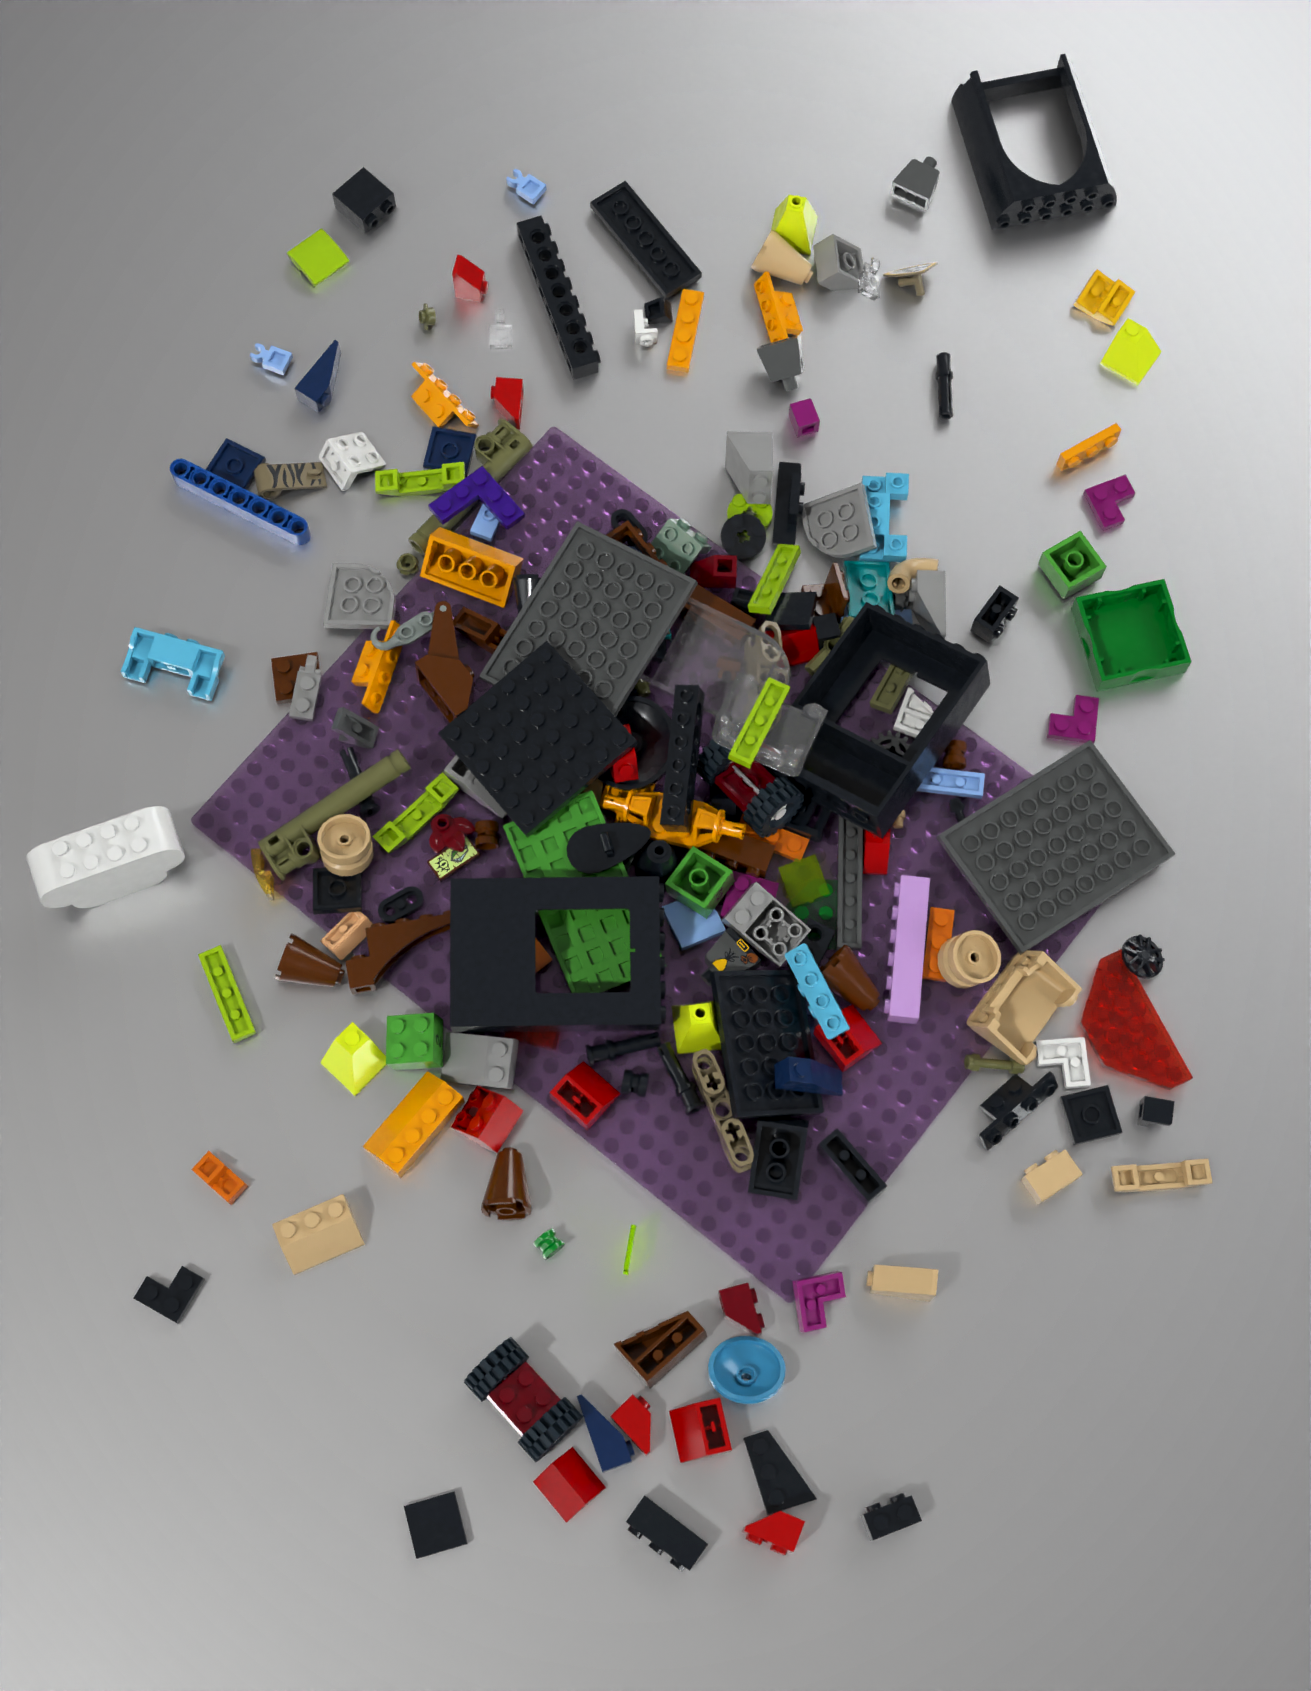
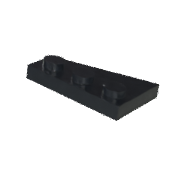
(775, 1474)

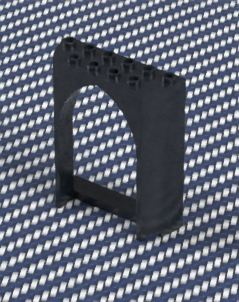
(1008, 192)

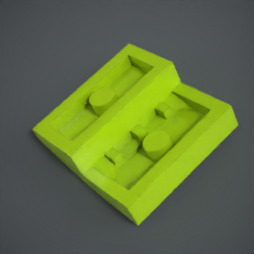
(318, 257)

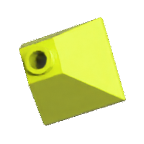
(796, 223)
(695, 1027)

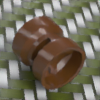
(954, 756)
(486, 835)

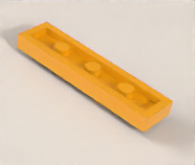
(685, 330)

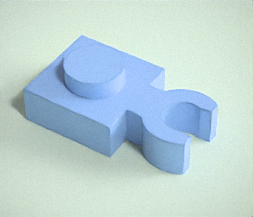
(528, 188)
(273, 360)

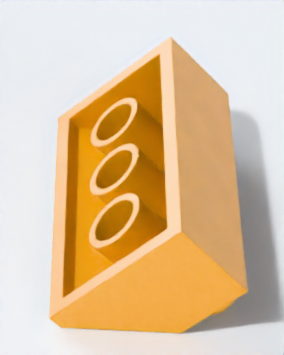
(470, 566)
(414, 1123)

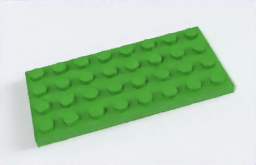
(587, 943)

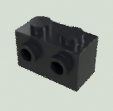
(994, 614)
(890, 1518)

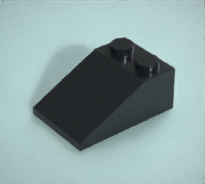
(778, 1157)

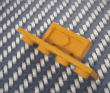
(777, 310)
(438, 401)
(376, 670)

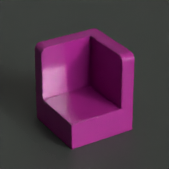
(804, 417)

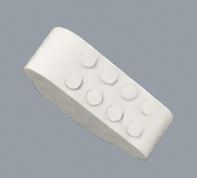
(106, 859)

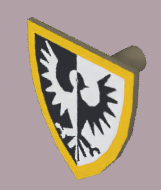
(915, 280)

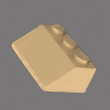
(318, 1234)

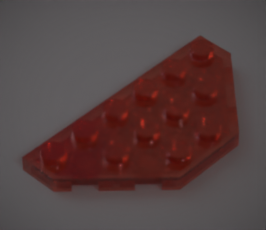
(1127, 1028)

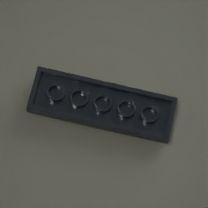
(645, 239)

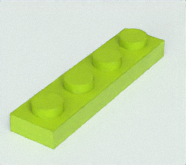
(774, 579)
(759, 722)
(227, 994)

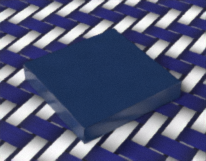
(449, 447)
(235, 463)

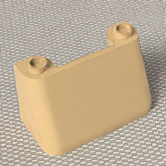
(1022, 1004)

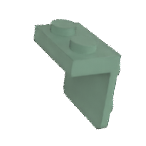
(679, 544)

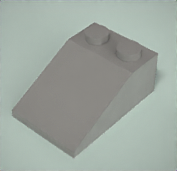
(929, 600)
(479, 1060)

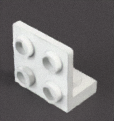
(349, 456)

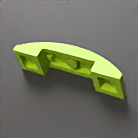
(419, 482)
(417, 815)

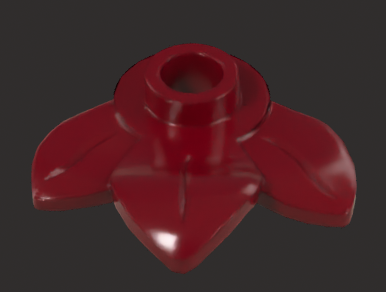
(451, 835)

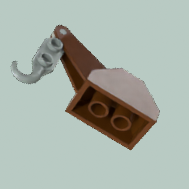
(441, 671)

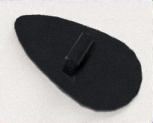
(605, 845)

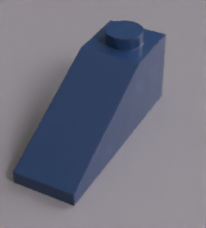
(319, 382)
(807, 1076)
(607, 1440)

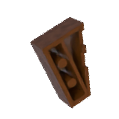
(661, 1347)

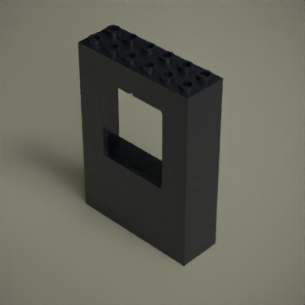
(849, 771)
(496, 955)

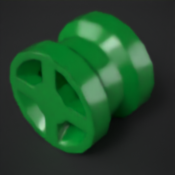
(549, 1243)

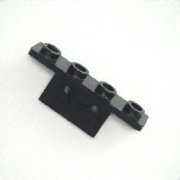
(787, 503)
(1012, 1104)

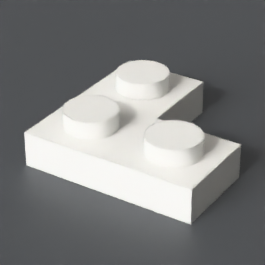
(1070, 1054)

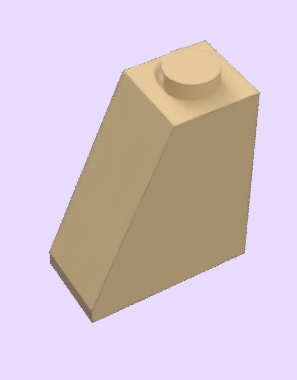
(903, 1282)

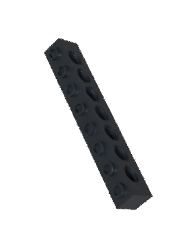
(579, 364)

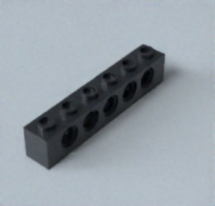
(682, 758)

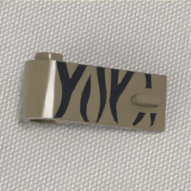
(277, 477)

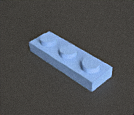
(953, 783)

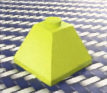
(1131, 352)
(354, 1059)

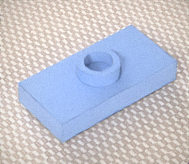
(485, 524)

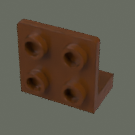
(831, 595)

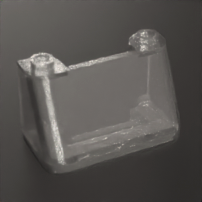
(789, 736)

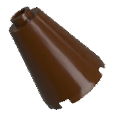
(308, 965)
(849, 979)
(507, 1187)

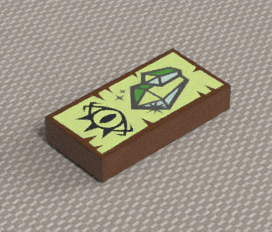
(450, 861)

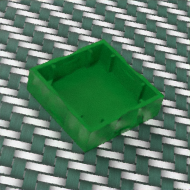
(1130, 635)

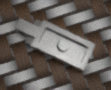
(306, 690)

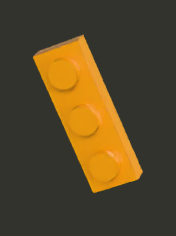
(1089, 447)

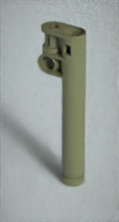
(505, 450)
(286, 844)

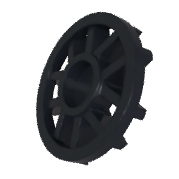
(1142, 956)

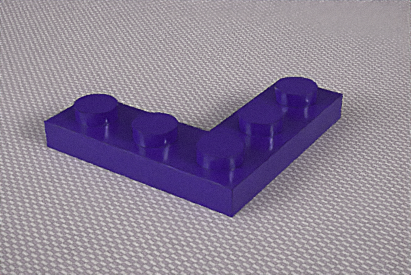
(474, 487)

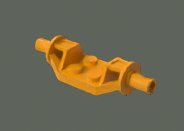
(650, 805)

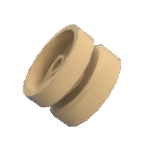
(345, 845)
(969, 959)

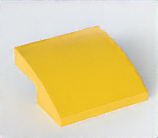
(1104, 298)

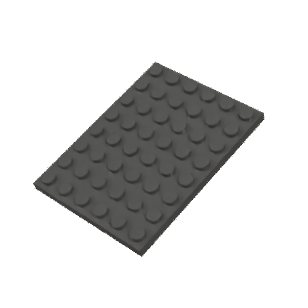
(599, 611)
(1055, 846)

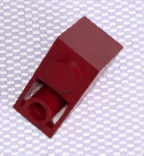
(715, 571)
(739, 1308)

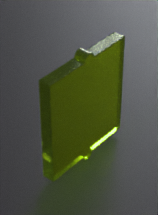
(803, 880)
(629, 1250)

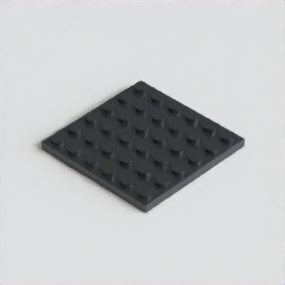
(537, 738)

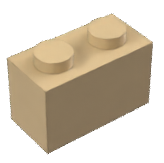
(1051, 1176)

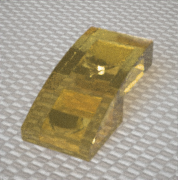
(264, 878)

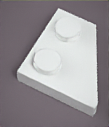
(912, 715)

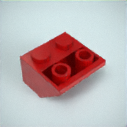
(851, 1045)
(584, 1095)
(487, 1118)
(700, 1430)
(778, 1530)

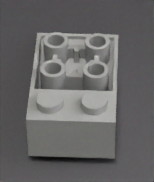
(468, 783)
(765, 923)

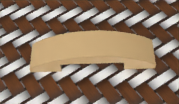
(1161, 1176)

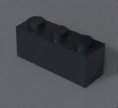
(851, 1167)
(666, 1534)

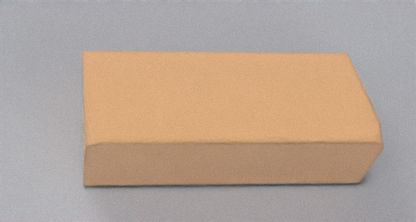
(346, 934)

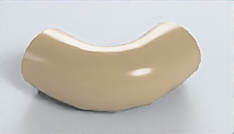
(903, 572)

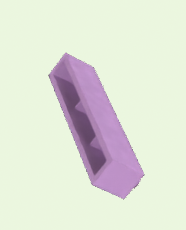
(908, 949)

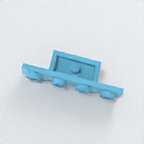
(817, 992)

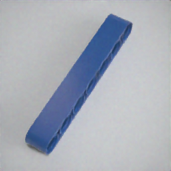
(234, 493)

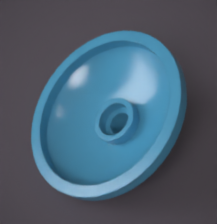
(746, 1359)

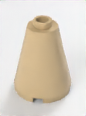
(782, 260)

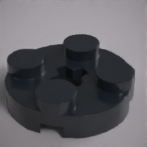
(737, 524)

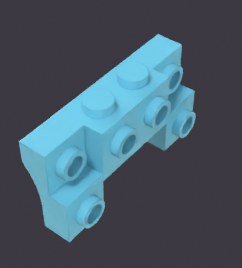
(879, 493)
(174, 655)

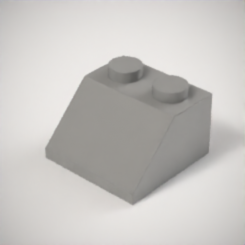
(837, 263)

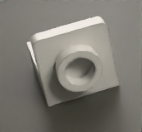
(641, 332)

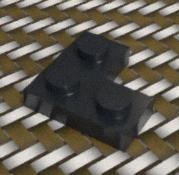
(170, 1301)

